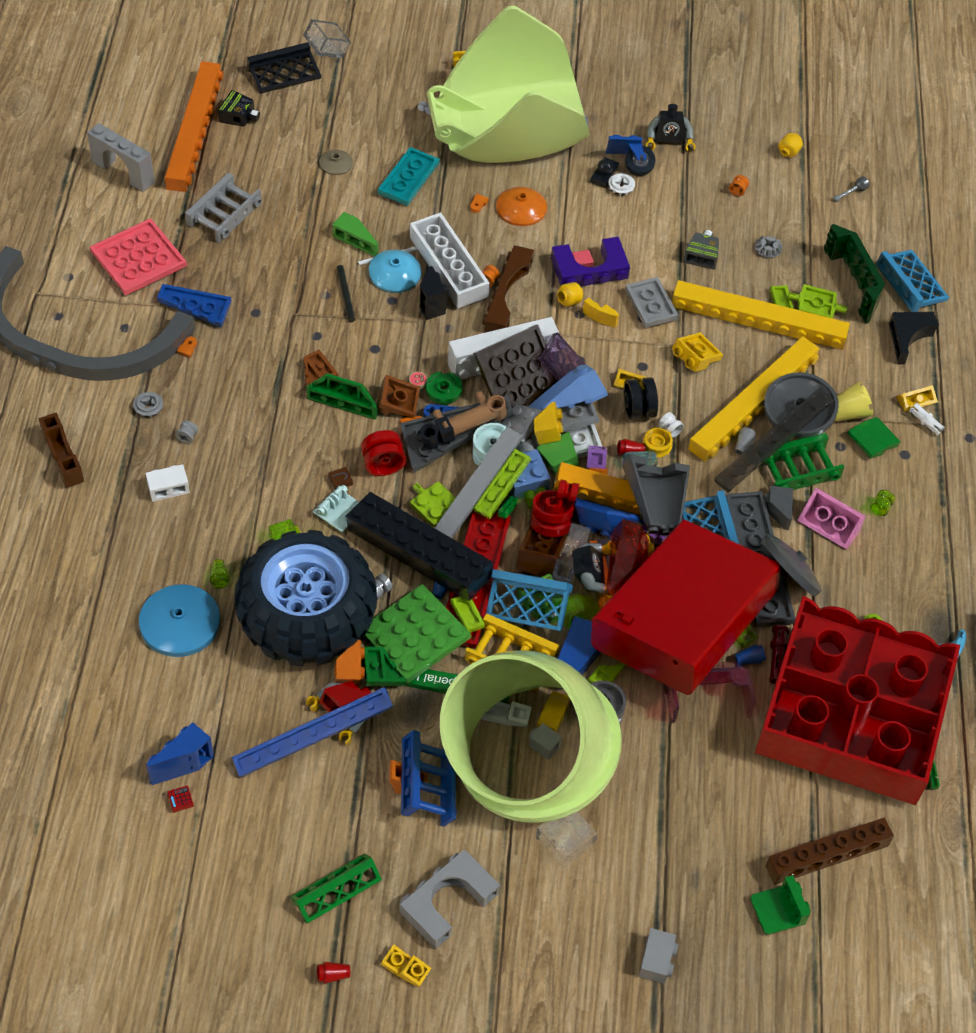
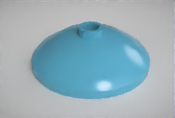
(395, 271)

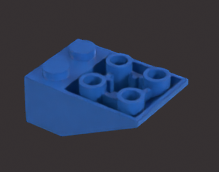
(181, 755)

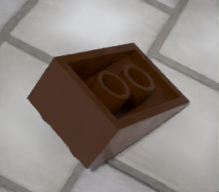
(539, 553)

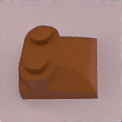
(397, 397)

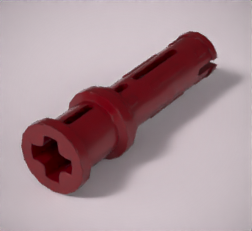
(778, 647)

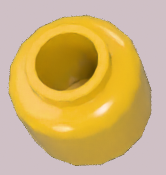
(790, 145)
(570, 294)

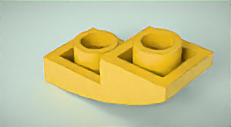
(603, 315)
(554, 710)
(405, 966)

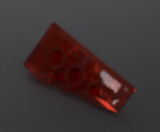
(627, 553)

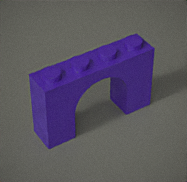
(613, 269)

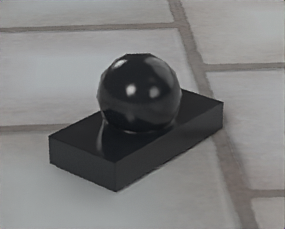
(605, 170)

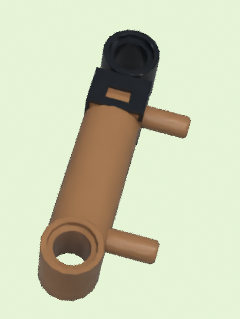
(448, 428)

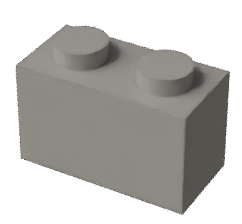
(657, 956)

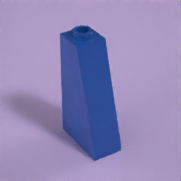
(577, 646)

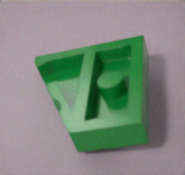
(380, 668)

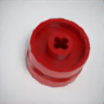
(383, 453)
(551, 515)

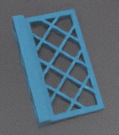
(904, 284)
(723, 515)
(536, 584)

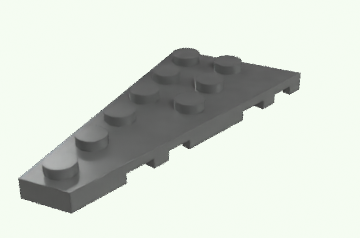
(422, 456)

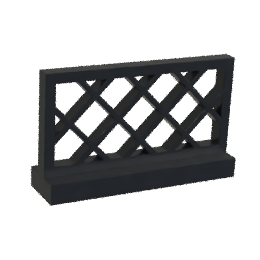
(280, 58)

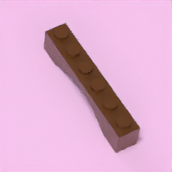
(518, 265)

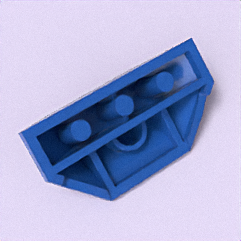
(601, 518)

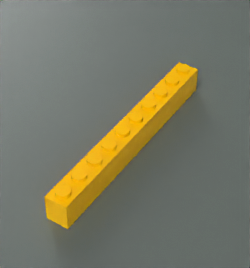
(760, 314)
(750, 401)

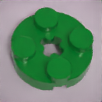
(447, 396)

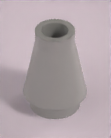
(744, 441)

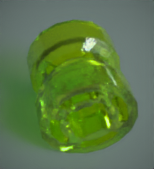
(530, 494)
(882, 503)

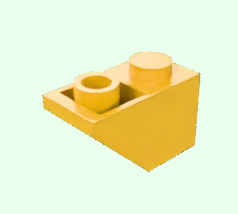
(548, 424)

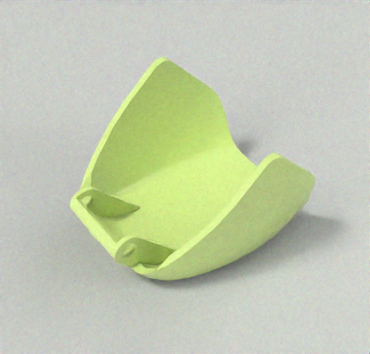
(510, 94)

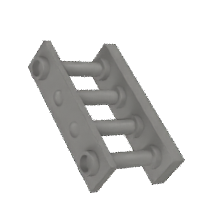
(216, 195)

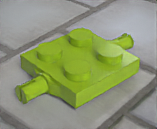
(817, 301)
(432, 502)

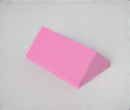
(832, 518)

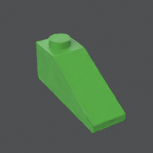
(352, 231)

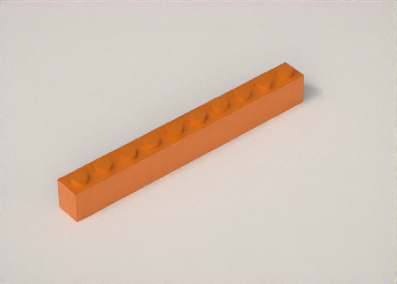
(194, 127)

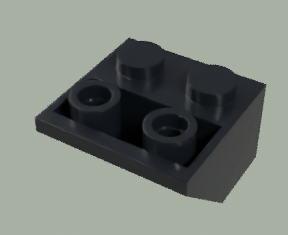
(432, 295)

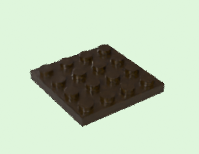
(514, 367)

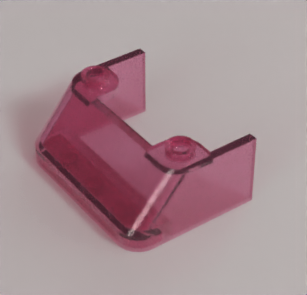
(721, 673)

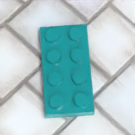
(408, 176)

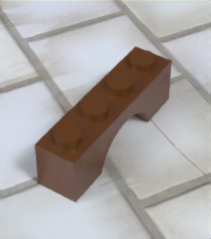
(60, 450)

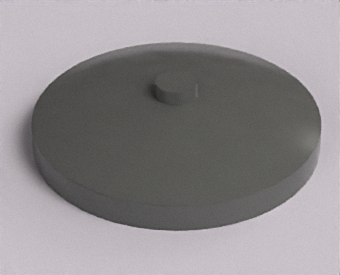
(790, 391)
(793, 563)

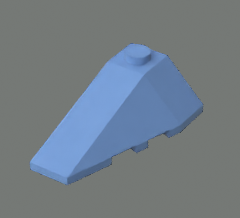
(575, 387)

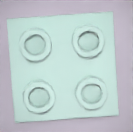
(336, 507)

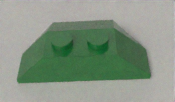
(342, 395)

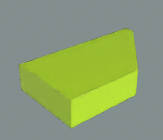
(606, 673)

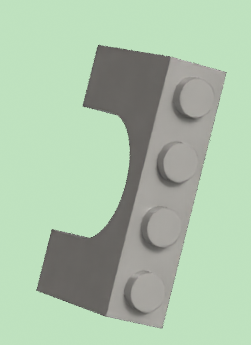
(104, 146)
(460, 872)

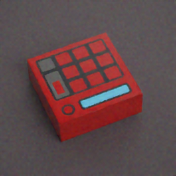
(180, 799)

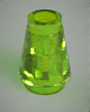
(219, 576)

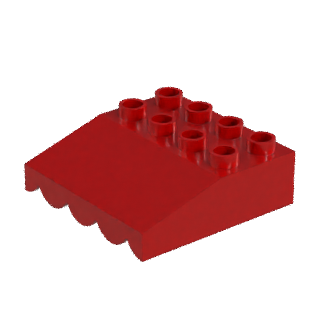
(859, 701)

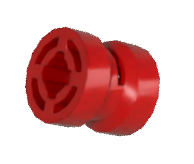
(563, 488)

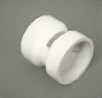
(670, 424)

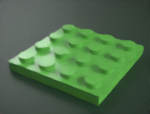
(416, 632)

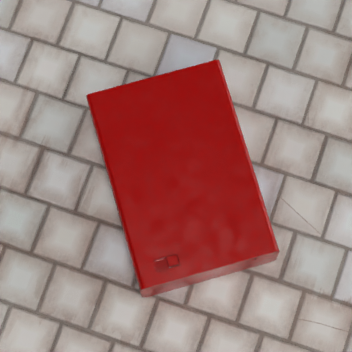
(685, 606)

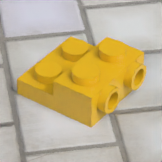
(696, 351)

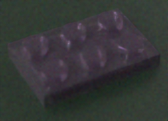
(560, 357)

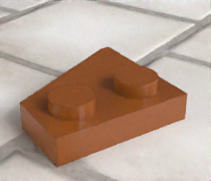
(316, 366)

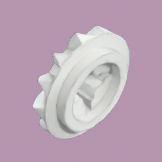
(628, 183)

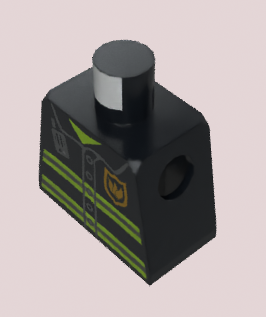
(237, 110)

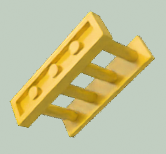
(509, 634)

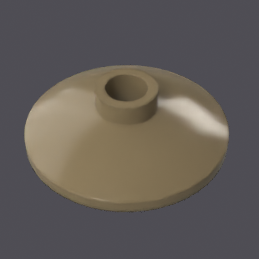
(335, 162)

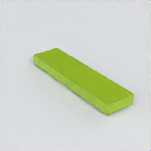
(502, 484)

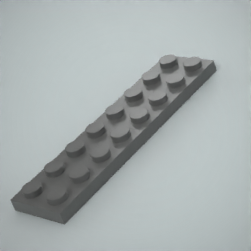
(751, 525)

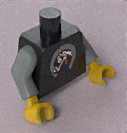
(670, 127)
(589, 565)

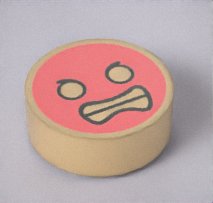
(418, 379)

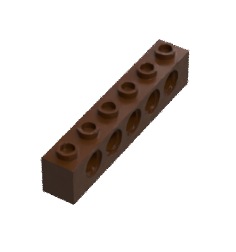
(829, 850)

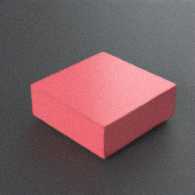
(583, 258)

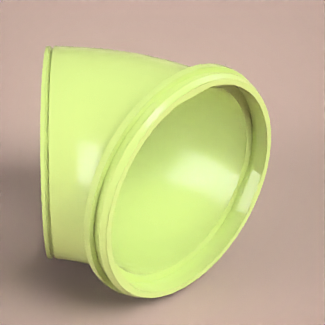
(518, 671)

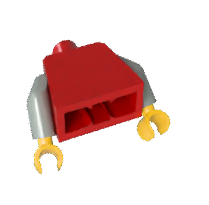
(335, 696)

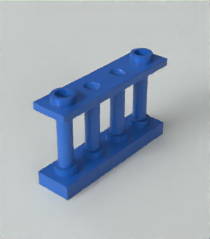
(412, 784)

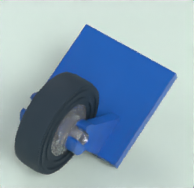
(639, 159)

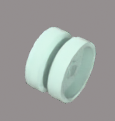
(484, 439)

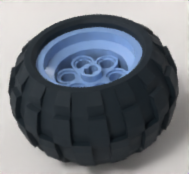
(304, 570)

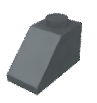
(779, 505)

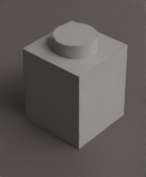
(545, 741)

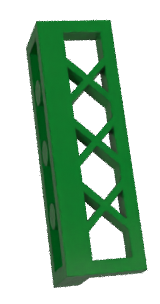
(332, 881)

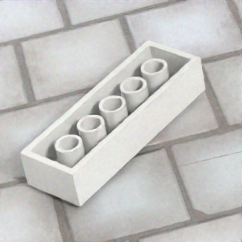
(450, 259)
(460, 354)

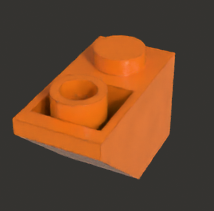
(348, 665)

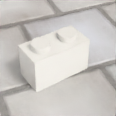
(167, 482)

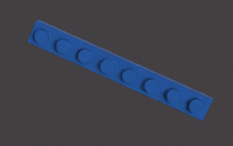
(312, 732)

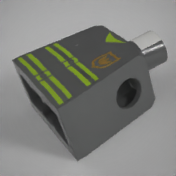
(702, 250)

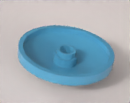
(179, 620)

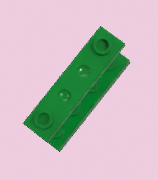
(802, 448)

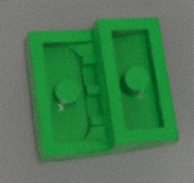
(873, 437)

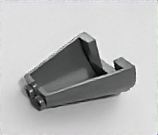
(657, 492)

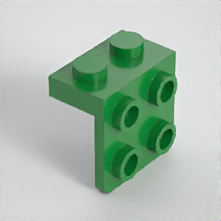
(781, 907)

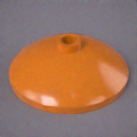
(521, 206)

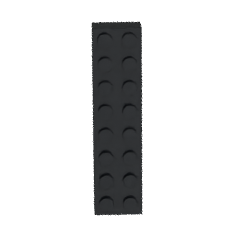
(419, 546)

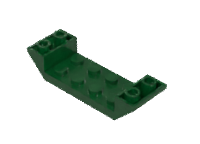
(847, 245)

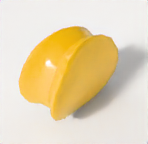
(658, 441)

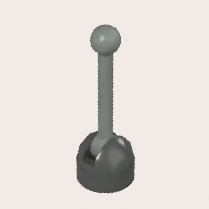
(861, 184)

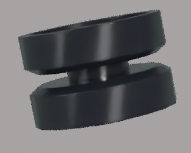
(640, 398)

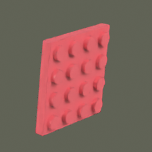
(138, 256)

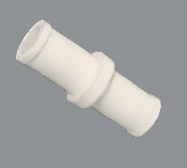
(927, 419)

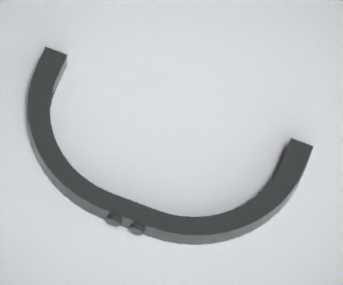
(82, 367)

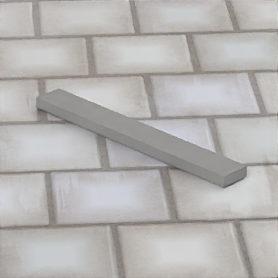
(479, 482)

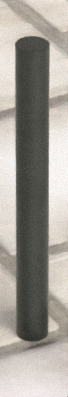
(346, 295)

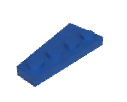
(199, 304)

